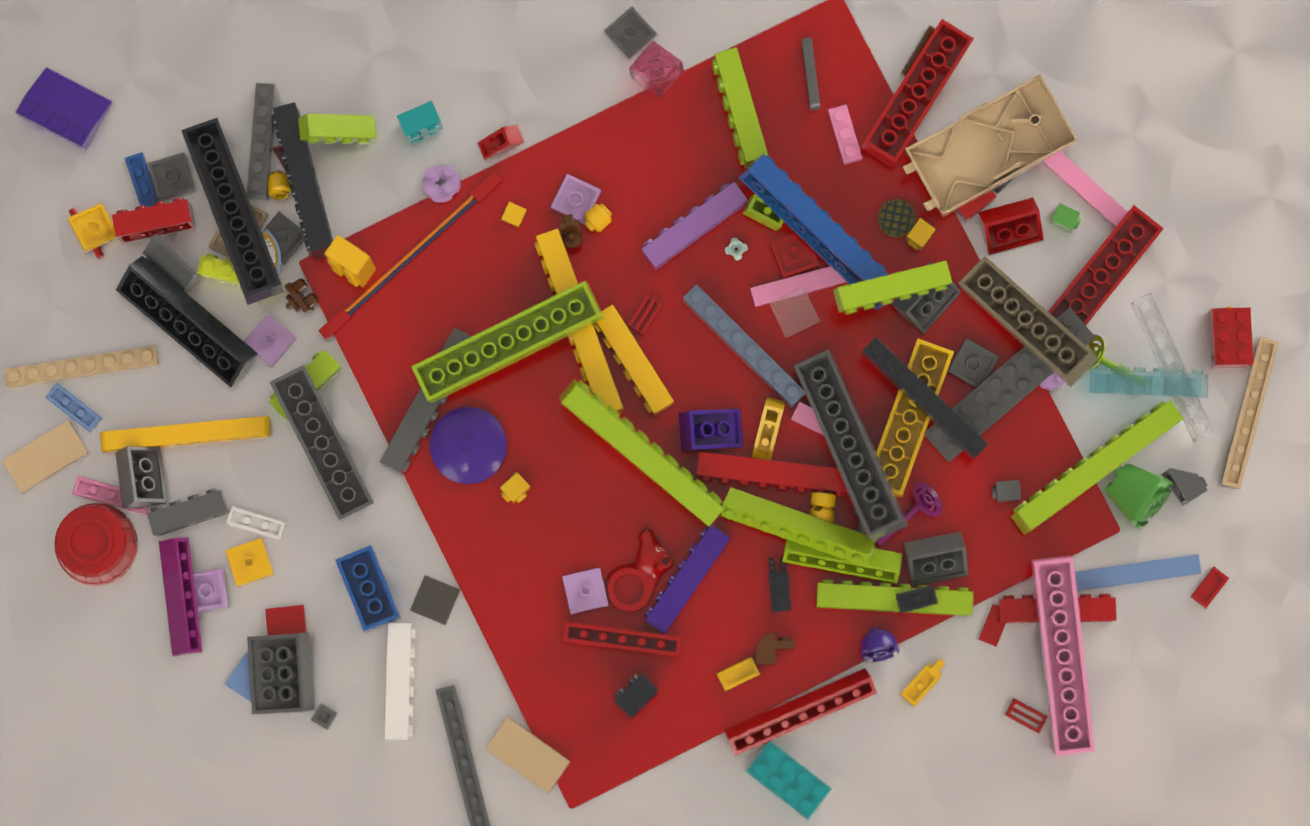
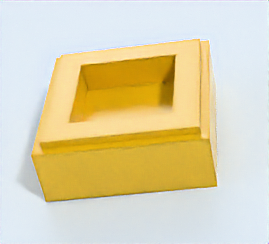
(514, 214)

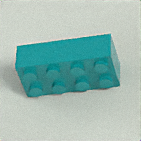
(788, 780)

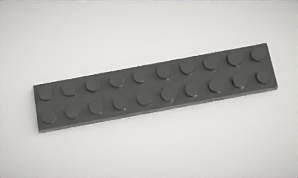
(1003, 389)

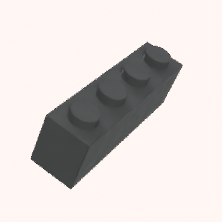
(187, 513)

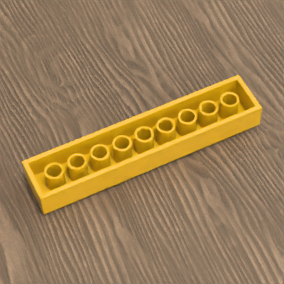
(587, 345)

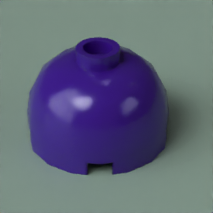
(878, 645)

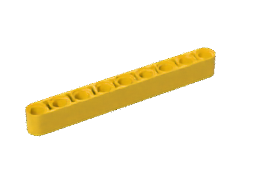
(186, 433)

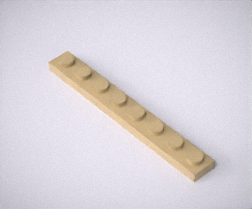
(81, 367)
(1249, 413)

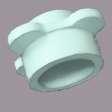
(731, 249)

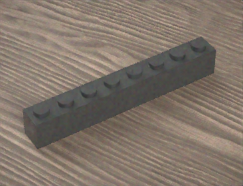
(415, 423)

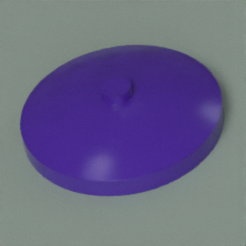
(468, 445)

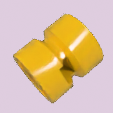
(823, 506)

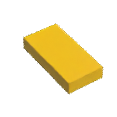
(738, 674)

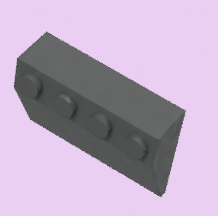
(280, 673)

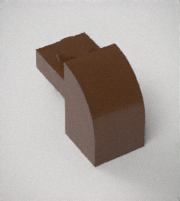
(766, 648)

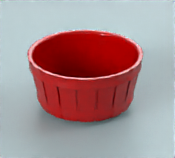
(96, 544)

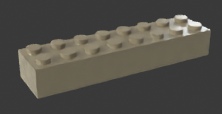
(1028, 321)

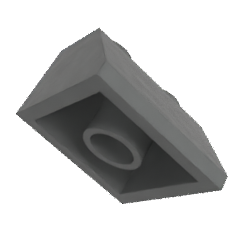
(1186, 484)

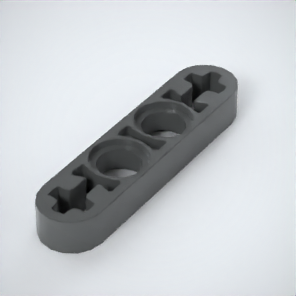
(810, 72)

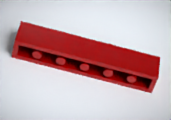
(1025, 609)
(622, 639)

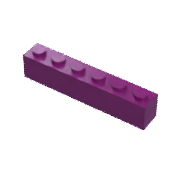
(180, 596)

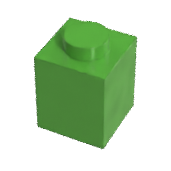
(1066, 218)

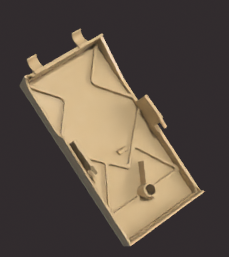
(990, 146)

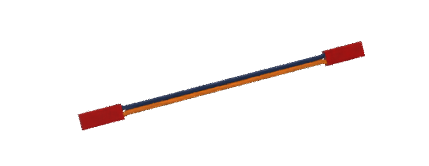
(343, 317)

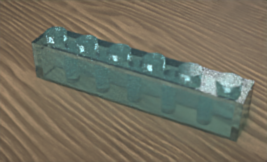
(1149, 383)

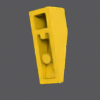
(768, 429)

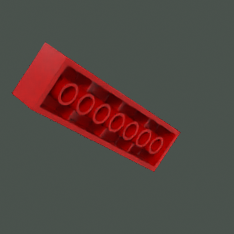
(917, 93)
(1108, 266)

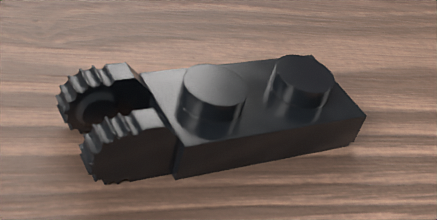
(779, 587)

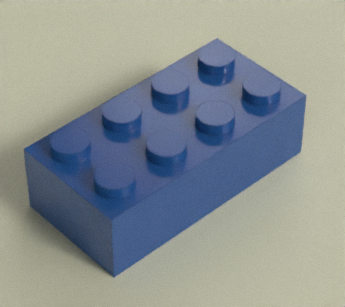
(368, 588)

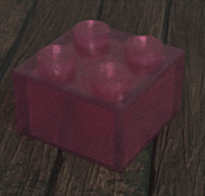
(656, 69)

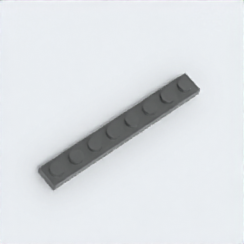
(462, 756)

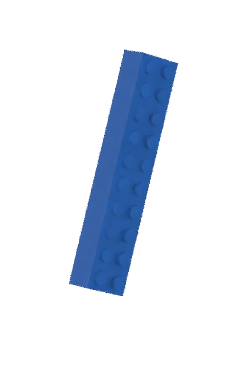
(811, 222)

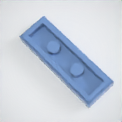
(73, 407)

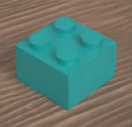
(420, 123)

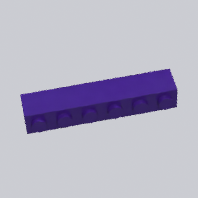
(687, 580)

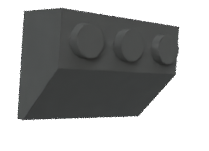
(171, 264)
(926, 309)
(141, 477)
(936, 558)

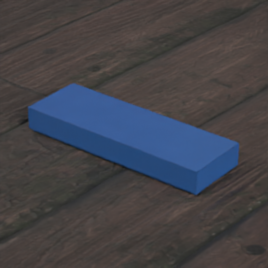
(141, 179)

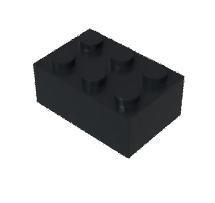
(635, 695)

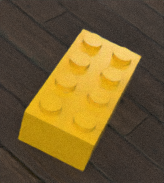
(350, 261)

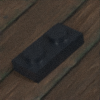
(916, 599)

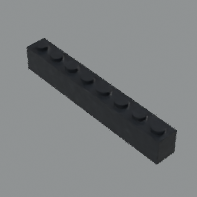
(924, 398)

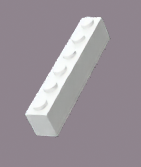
(399, 681)

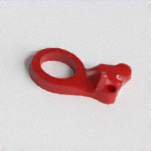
(649, 567)

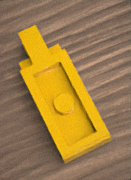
(923, 683)

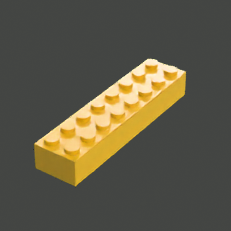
(907, 422)

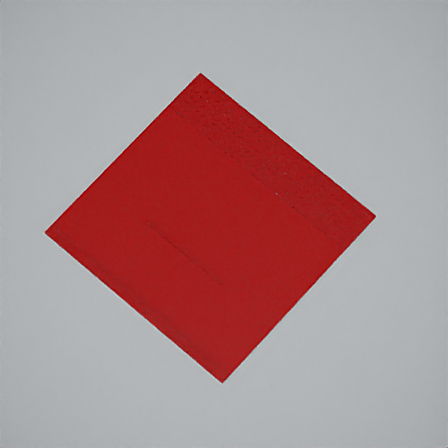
(589, 499)

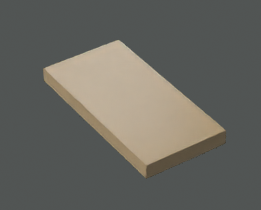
(45, 456)
(527, 755)

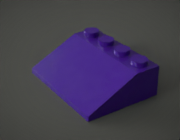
(64, 108)

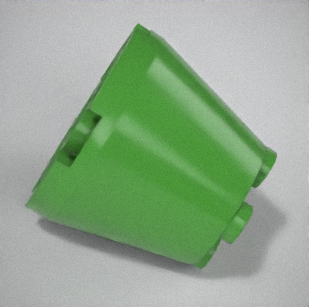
(1138, 493)

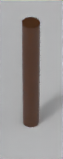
(918, 49)

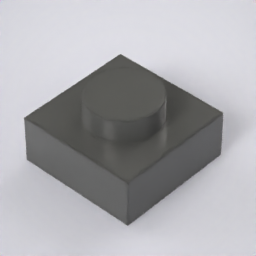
(324, 716)

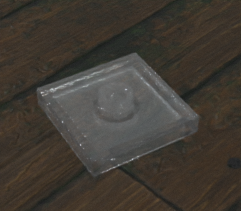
(794, 312)

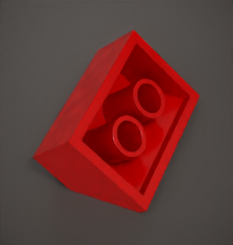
(1011, 225)

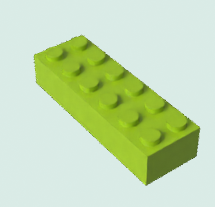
(739, 103)

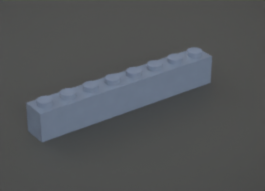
(743, 346)

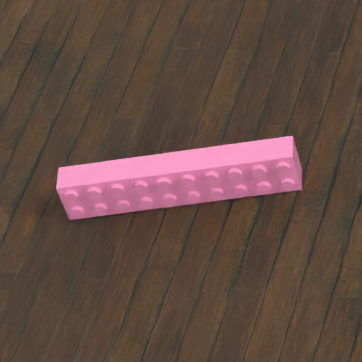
(1063, 655)

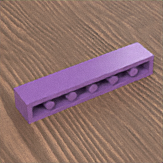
(694, 226)

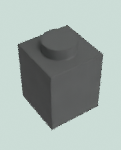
(1006, 491)

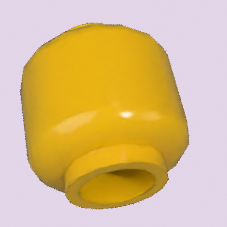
(278, 185)
(597, 218)

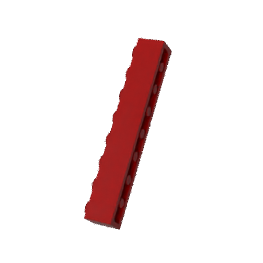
(770, 472)
(800, 711)

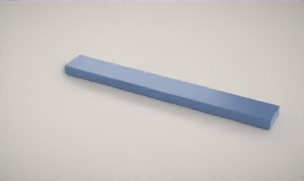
(1137, 572)

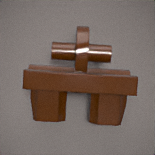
(570, 231)
(305, 303)

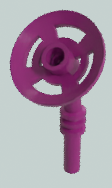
(921, 504)

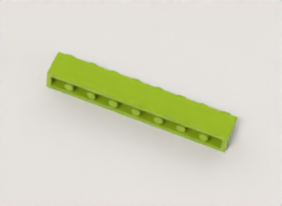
(798, 527)
(883, 598)

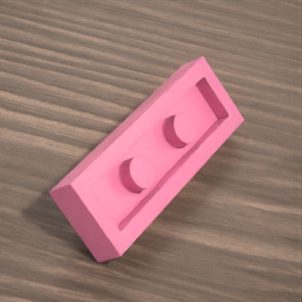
(845, 134)

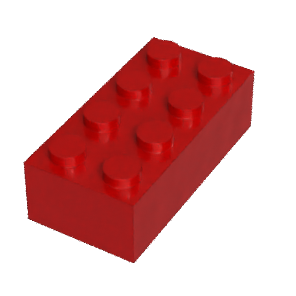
(157, 219)

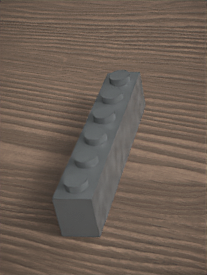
(261, 141)

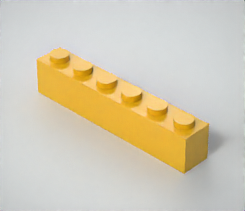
(634, 361)

